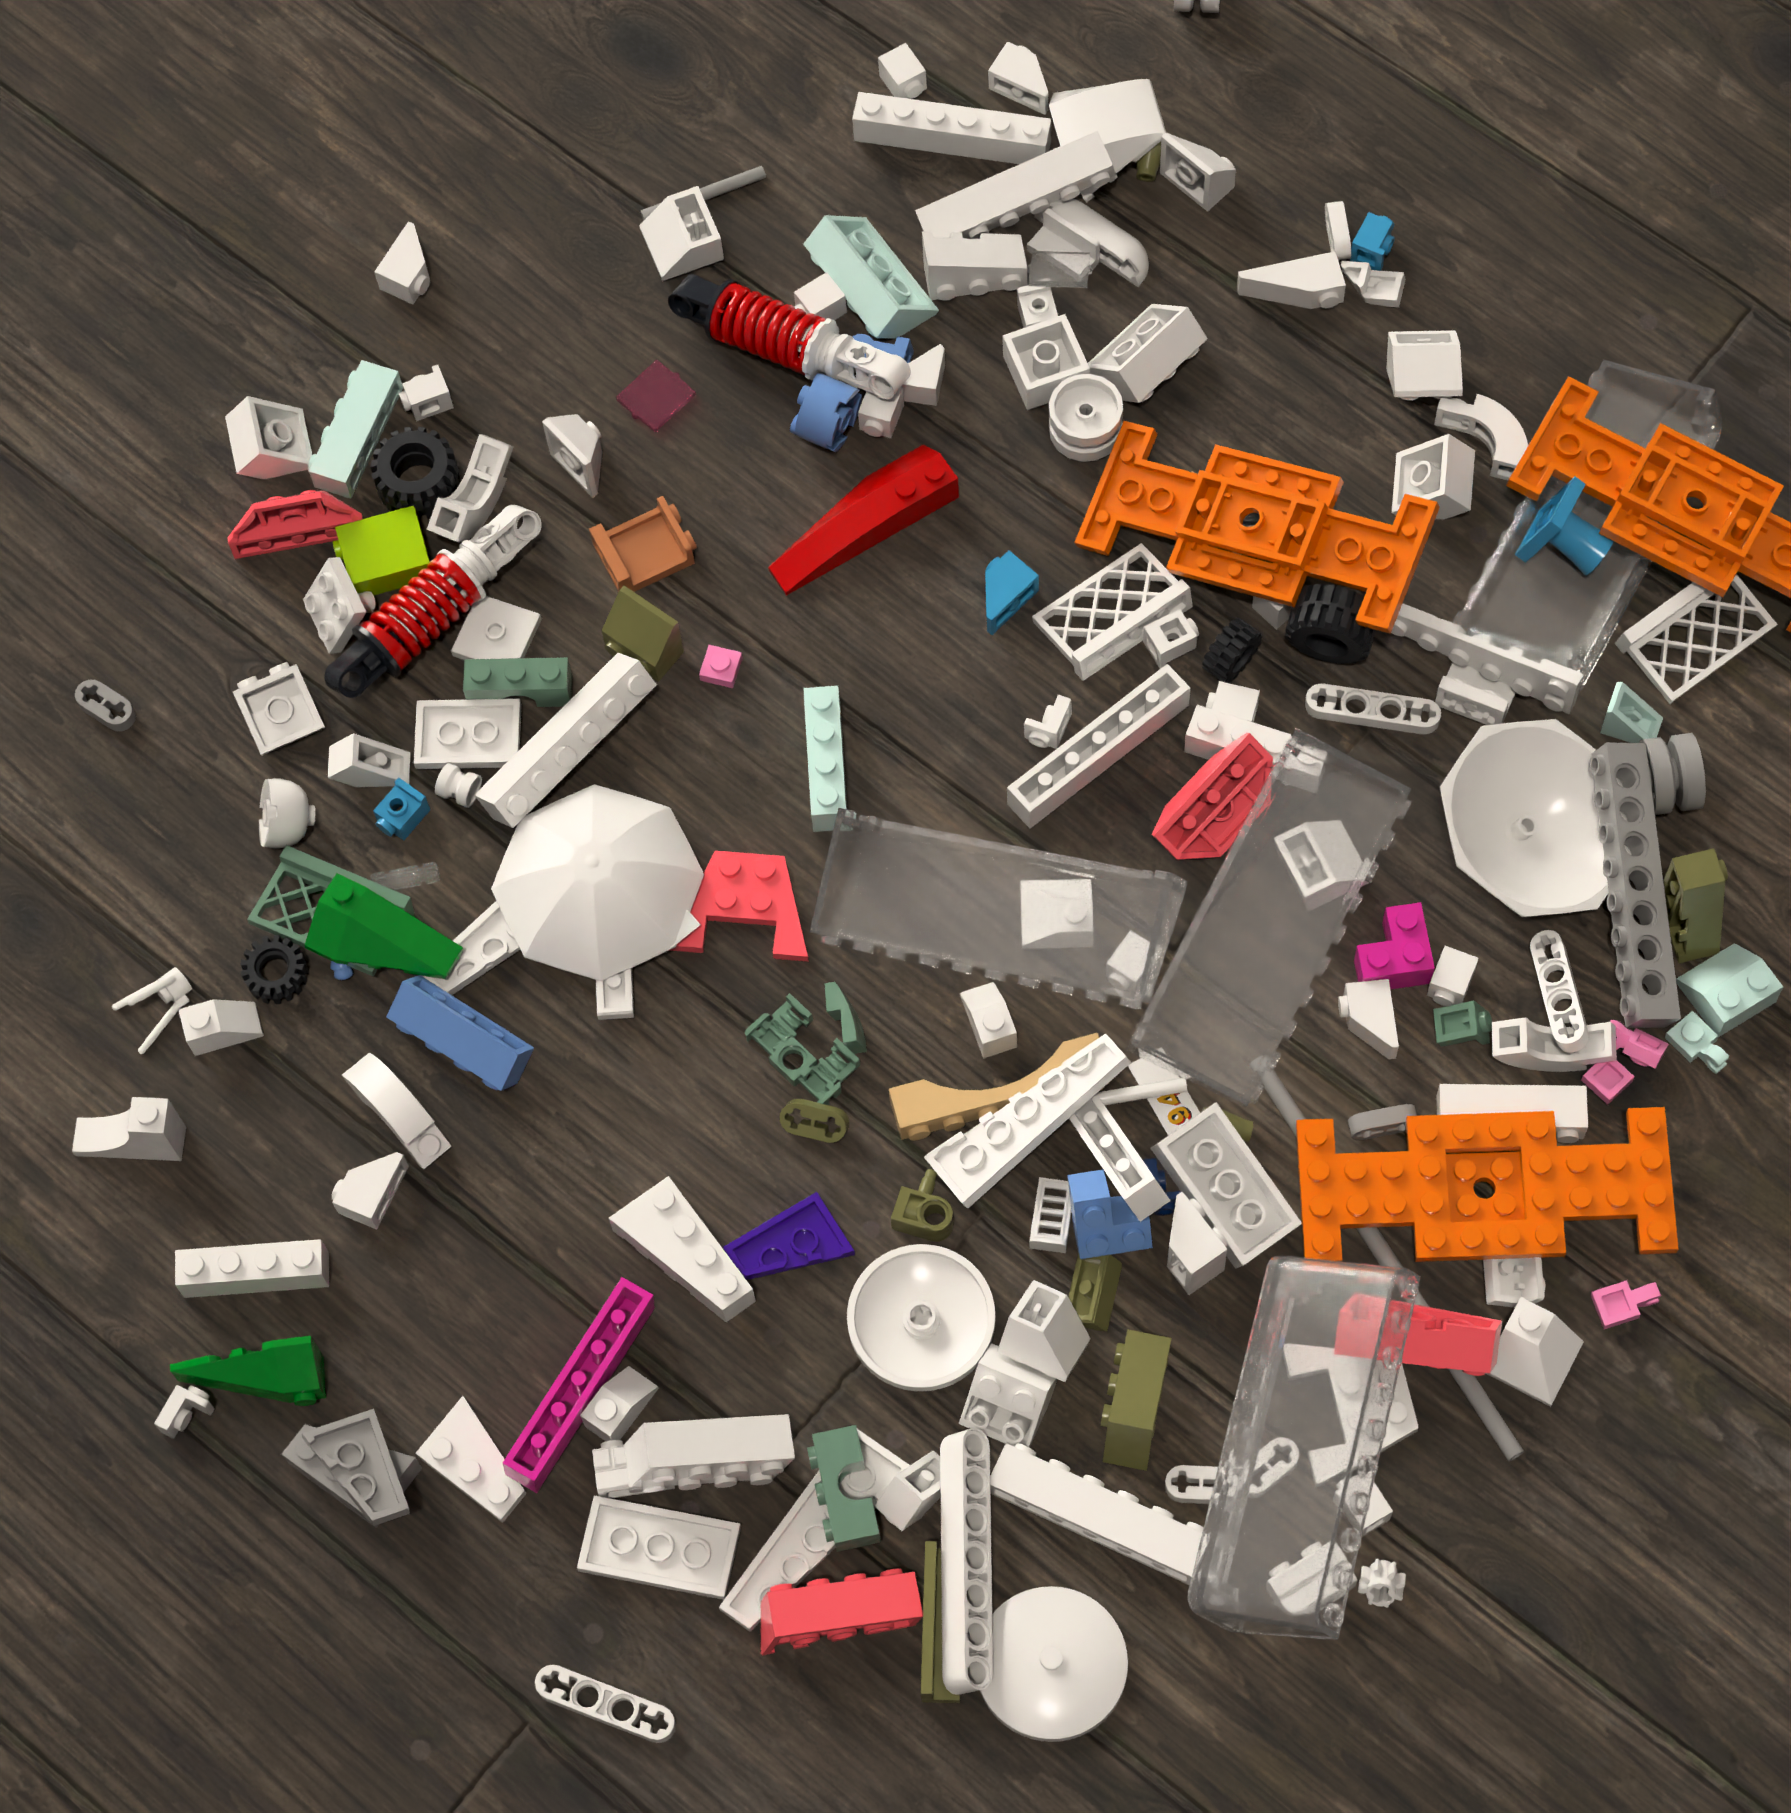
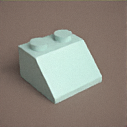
(1730, 988)

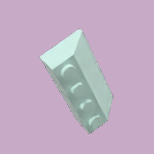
(869, 276)

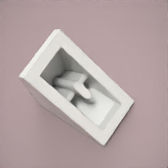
(925, 377)

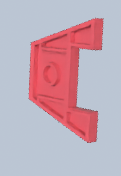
(748, 891)

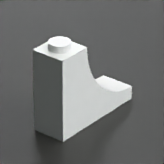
(145, 1131)

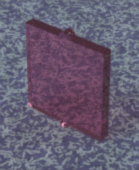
(655, 395)

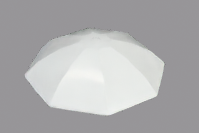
(1528, 817)
(597, 882)

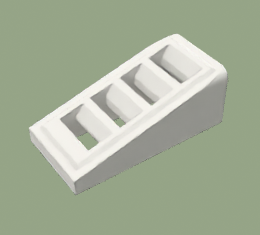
(1046, 1241)

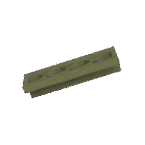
(932, 1683)

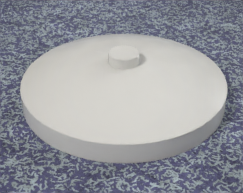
(921, 1317)
(1055, 1664)

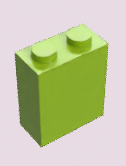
(382, 550)

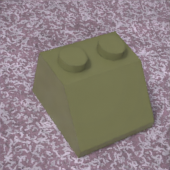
(642, 633)

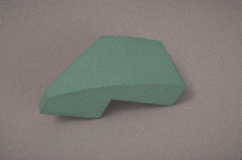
(841, 1009)

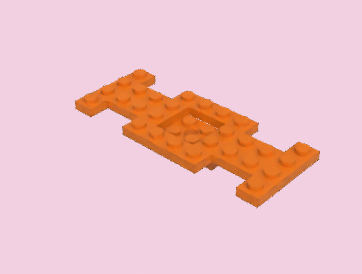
(1656, 485)
(1294, 527)
(1531, 1187)

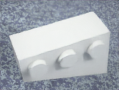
(973, 265)

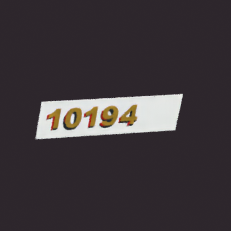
(1170, 1109)

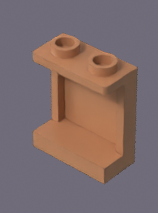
(644, 547)

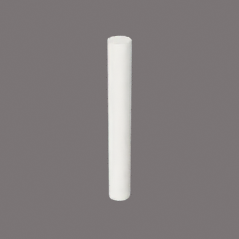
(1143, 1091)

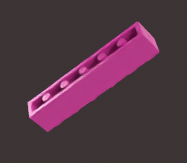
(577, 1384)

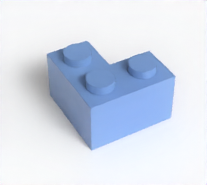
(1103, 1222)

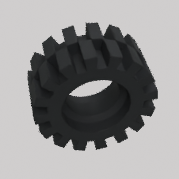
(1232, 650)
(274, 950)

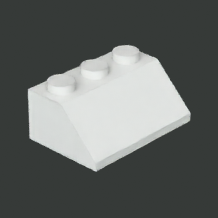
(1149, 351)

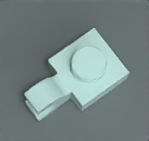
(1696, 1039)

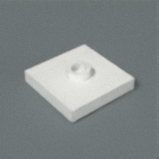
(496, 631)

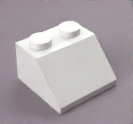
(268, 438)
(1437, 472)

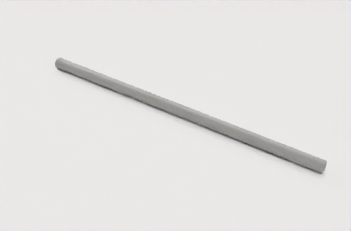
(1386, 1257)

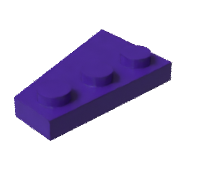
(790, 1240)

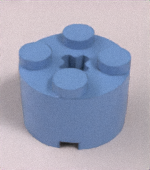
(826, 411)

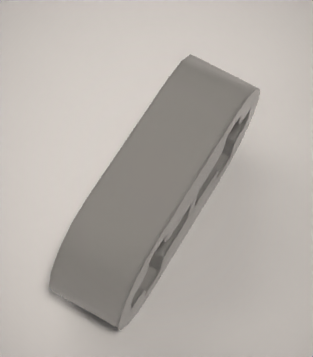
(101, 710)
(1380, 1122)

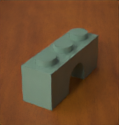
(542, 679)
(849, 1521)

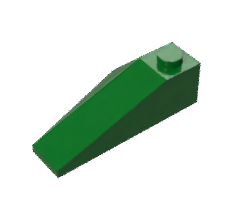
(369, 930)
(281, 1371)

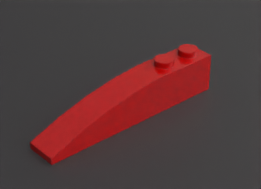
(868, 515)

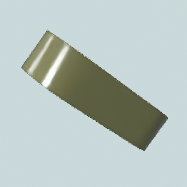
(812, 1128)

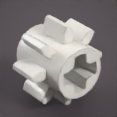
(1382, 1583)

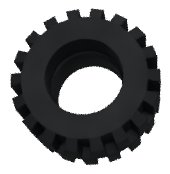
(412, 450)
(1326, 625)

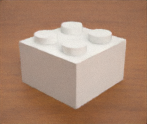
(1043, 358)

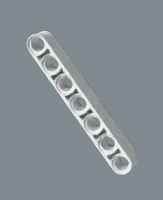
(966, 1562)

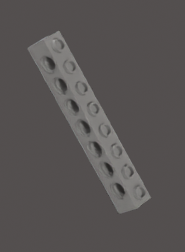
(1644, 869)

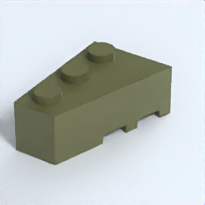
(1695, 904)
(1135, 1398)

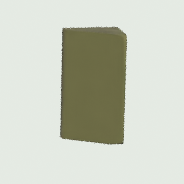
(1095, 1289)

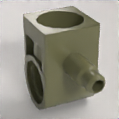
(915, 1206)

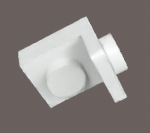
(1052, 726)
(177, 1413)

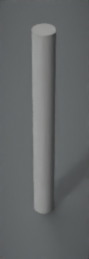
(722, 186)

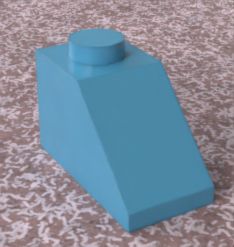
(1008, 588)

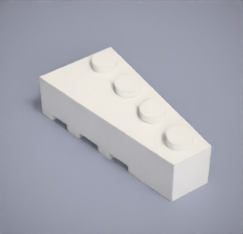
(677, 1241)

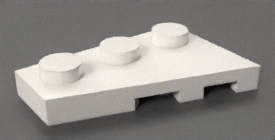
(471, 1461)

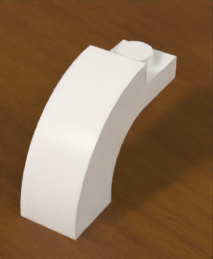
(1490, 424)
(1535, 1048)

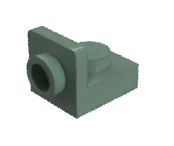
(1462, 1024)

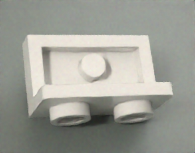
(1513, 1278)

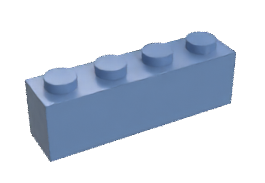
(459, 1033)

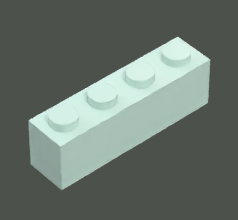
(355, 429)
(824, 755)

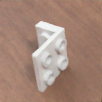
(1474, 696)

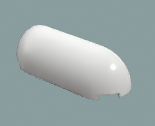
(1117, 247)

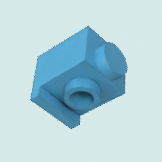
(1373, 241)
(405, 820)

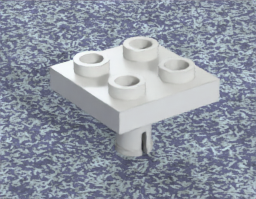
(336, 605)

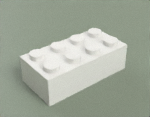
(1228, 1182)
(709, 1452)

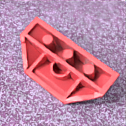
(290, 523)
(1214, 802)

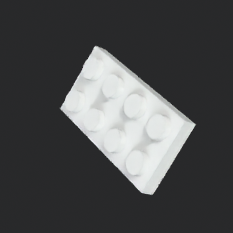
(659, 1547)

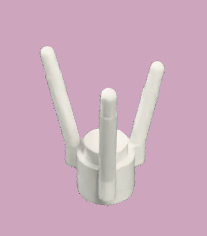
(170, 988)

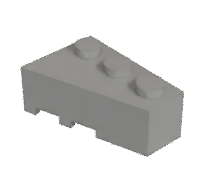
(305, 1461)

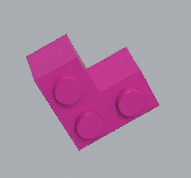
(1404, 955)

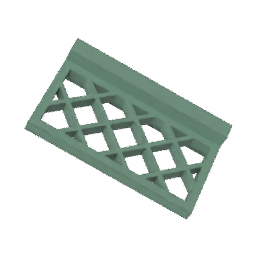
(318, 875)

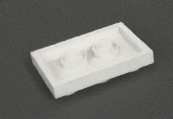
(466, 733)

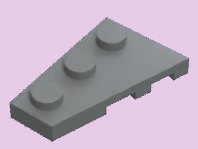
(361, 1464)

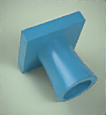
(1565, 531)

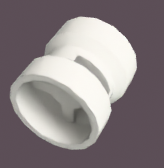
(458, 785)

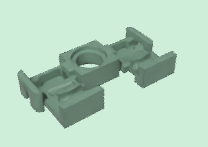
(775, 1040)

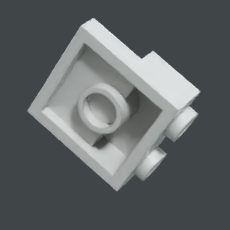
(278, 708)

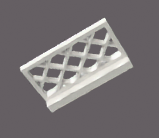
(1671, 614)
(1124, 633)

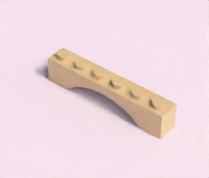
(928, 1107)

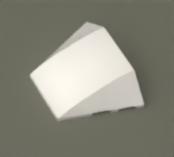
(1122, 114)

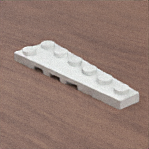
(1545, 680)
(485, 945)
(991, 1149)
(800, 1538)

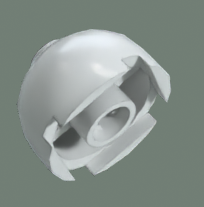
(284, 813)

